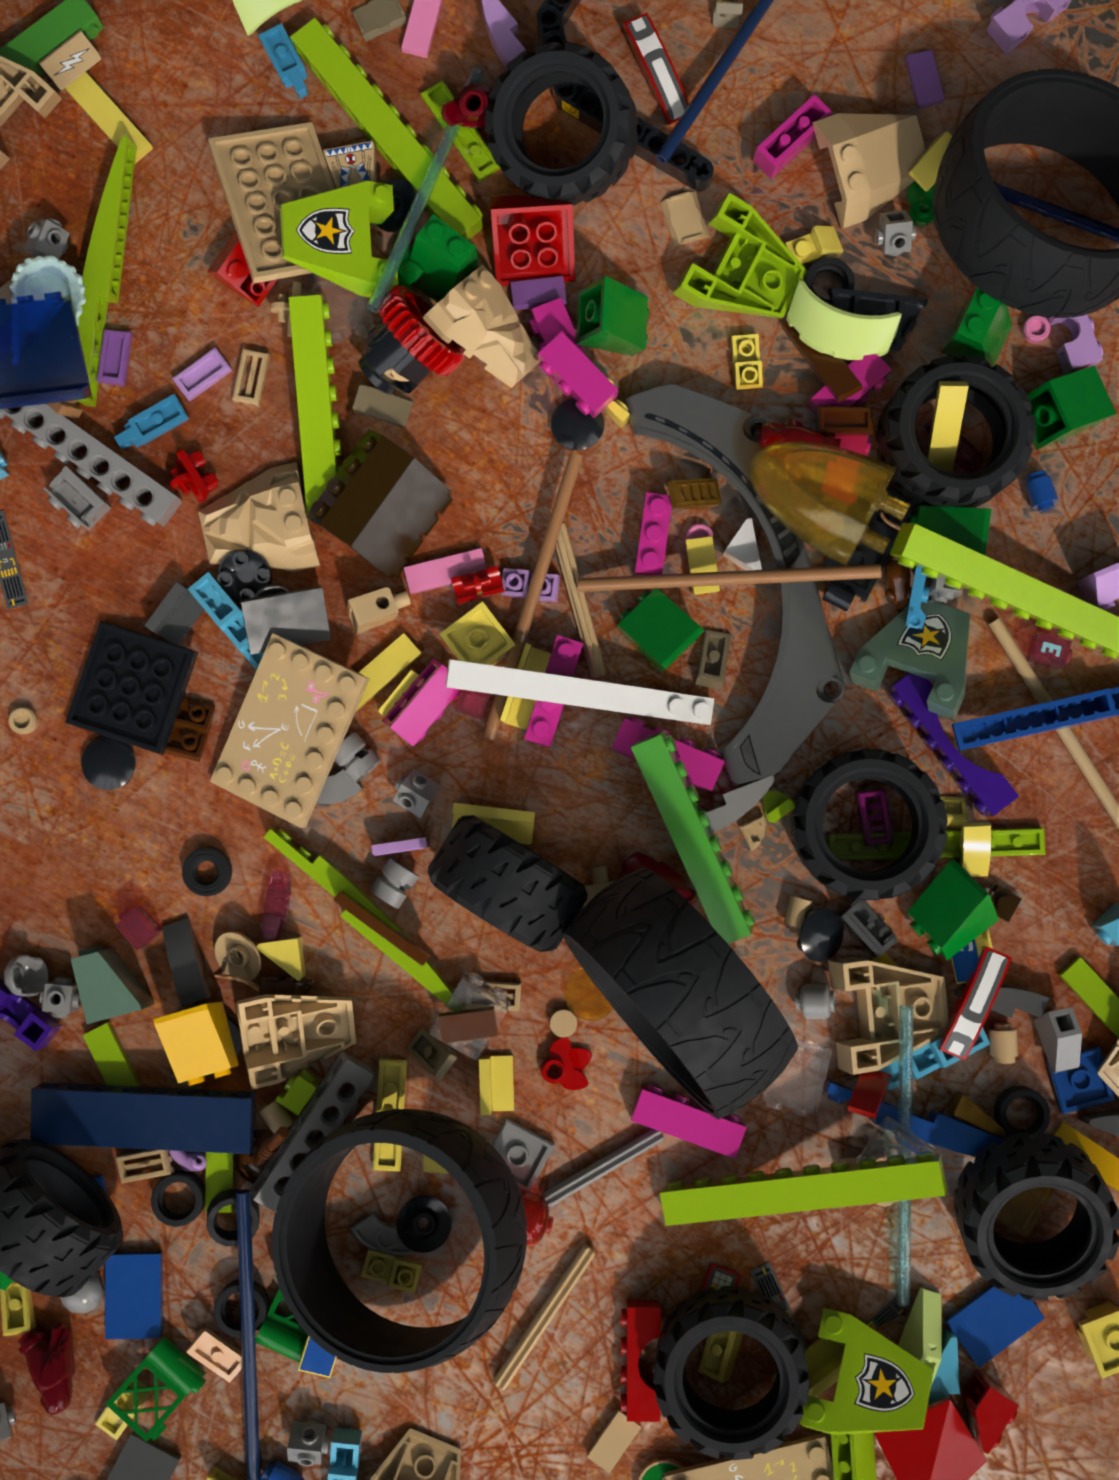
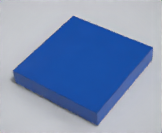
(1081, 1086)

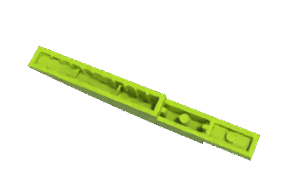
(105, 260)
(335, 880)

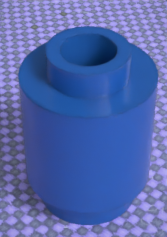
(1041, 491)
(280, 1471)

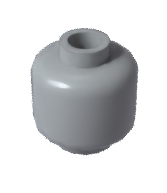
(816, 1001)

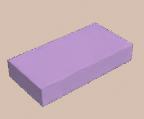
(202, 374)
(400, 846)

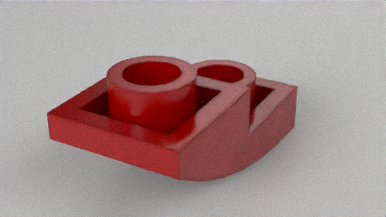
(869, 1093)

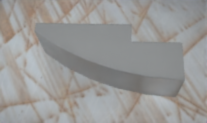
(737, 803)

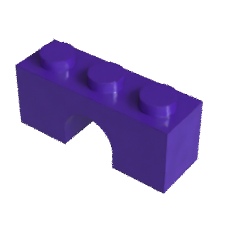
(31, 1023)

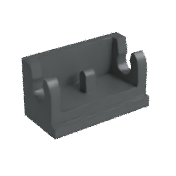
(867, 927)

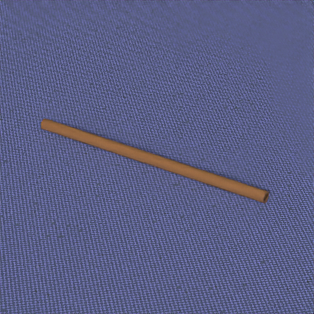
(730, 578)
(535, 585)

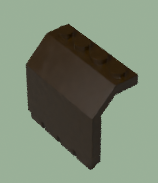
(381, 503)

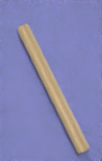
(579, 605)
(544, 1317)

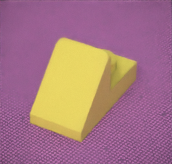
(818, 244)

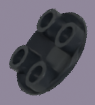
(574, 428)
(244, 574)
(108, 763)
(821, 934)

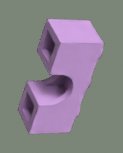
(1011, 26)
(1083, 349)

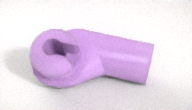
(189, 1161)

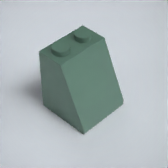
(107, 985)

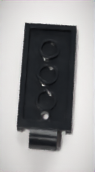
(842, 592)

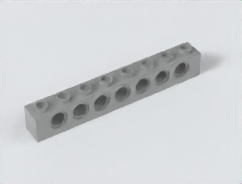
(163, 502)

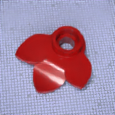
(570, 1063)

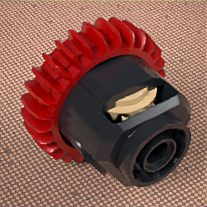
(404, 346)

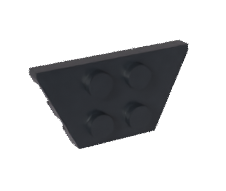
(880, 304)

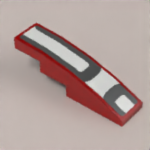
(657, 67)
(975, 1003)

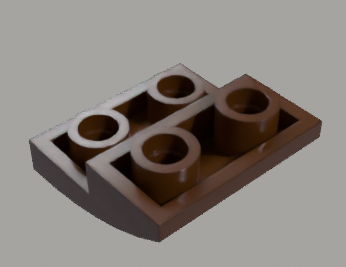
(190, 730)

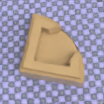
(754, 832)

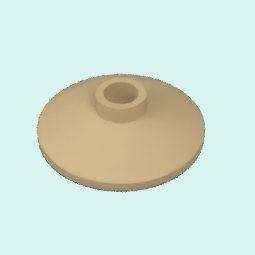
(237, 955)

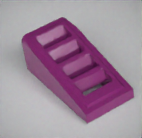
(883, 816)

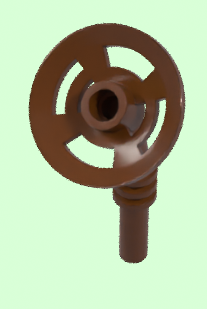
(266, 1150)

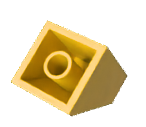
(197, 1042)

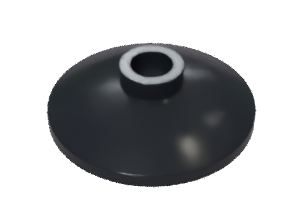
(402, 198)
(429, 1237)

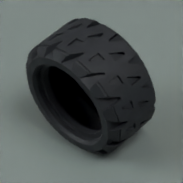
(517, 89)
(1000, 402)
(926, 811)
(506, 884)
(52, 1220)
(1045, 1267)
(721, 1430)

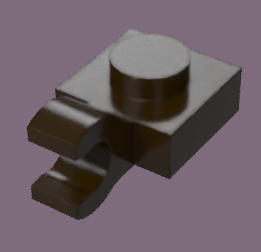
(1003, 901)

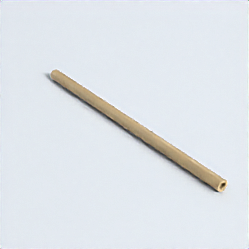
(1065, 734)

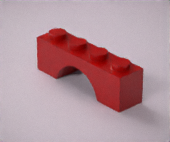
(642, 1325)

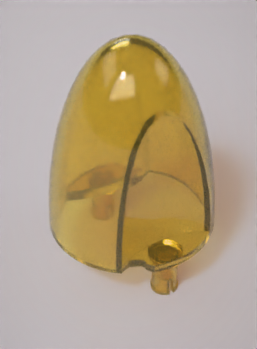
(825, 494)

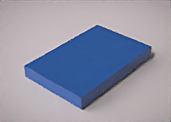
(134, 1295)
(992, 1322)

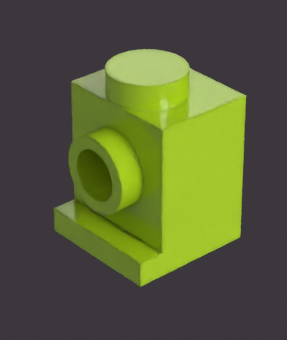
(299, 1091)

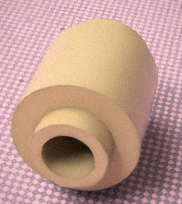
(1003, 1043)

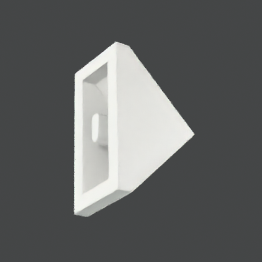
(744, 549)

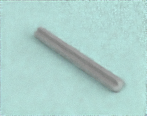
(603, 1166)

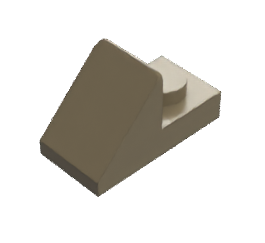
(727, 13)
(432, 1053)

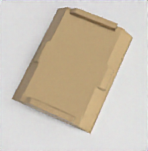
(684, 218)

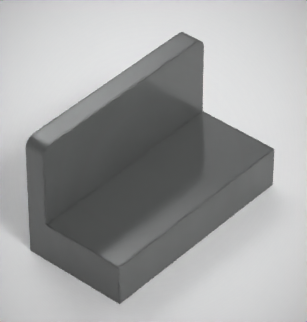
(175, 615)

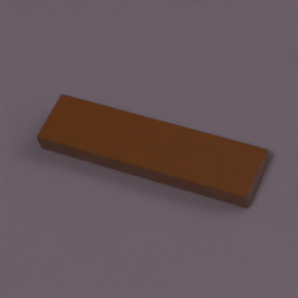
(830, 370)
(382, 928)

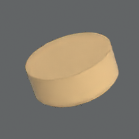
(23, 720)
(563, 1023)

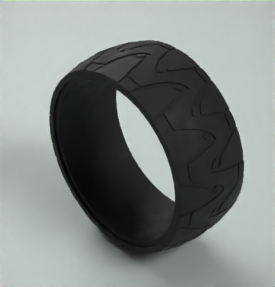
(987, 236)
(682, 991)
(316, 1290)

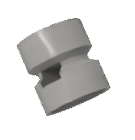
(356, 758)
(394, 883)

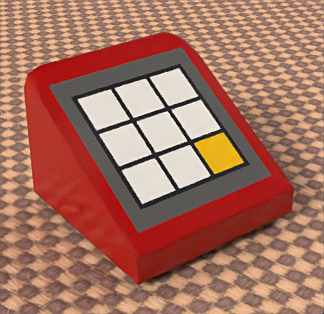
(720, 1276)

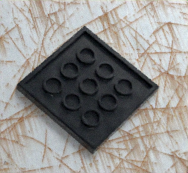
(132, 687)

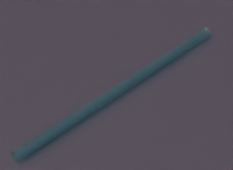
(417, 208)
(905, 1101)

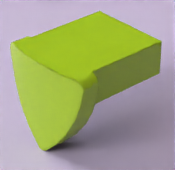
(777, 805)

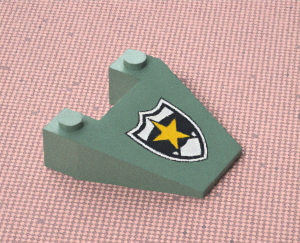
(933, 653)

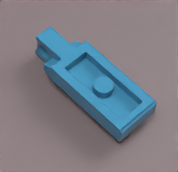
(285, 59)
(152, 423)
(919, 594)

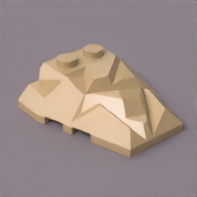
(485, 325)
(263, 518)

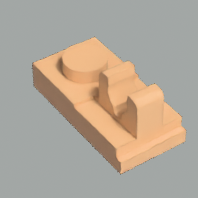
(216, 1354)

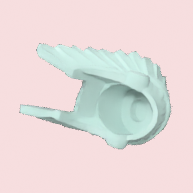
(48, 275)

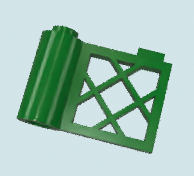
(282, 1333)
(175, 1371)

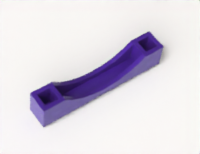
(988, 789)

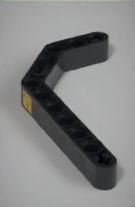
(593, 118)

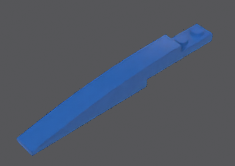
(1037, 719)
(936, 1130)

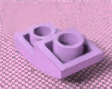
(517, 583)

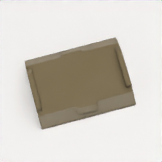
(378, 17)

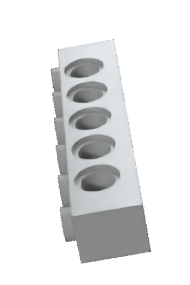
(344, 1070)

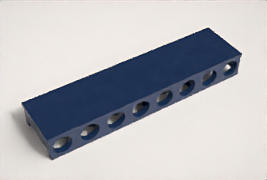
(143, 1117)

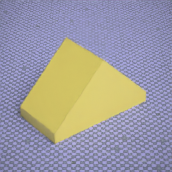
(287, 955)

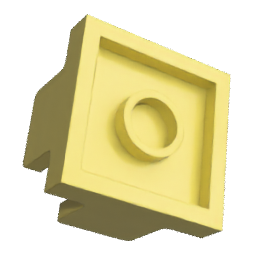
(478, 637)
(1101, 1337)

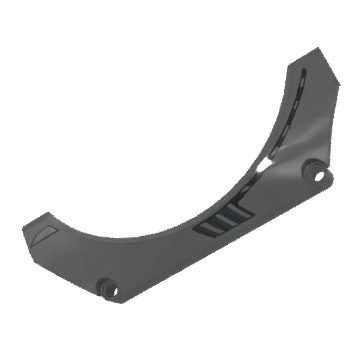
(806, 649)

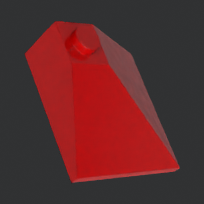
(532, 238)
(938, 1451)

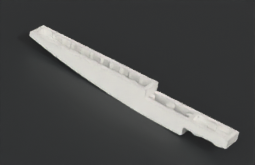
(578, 692)

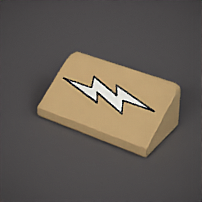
(70, 60)

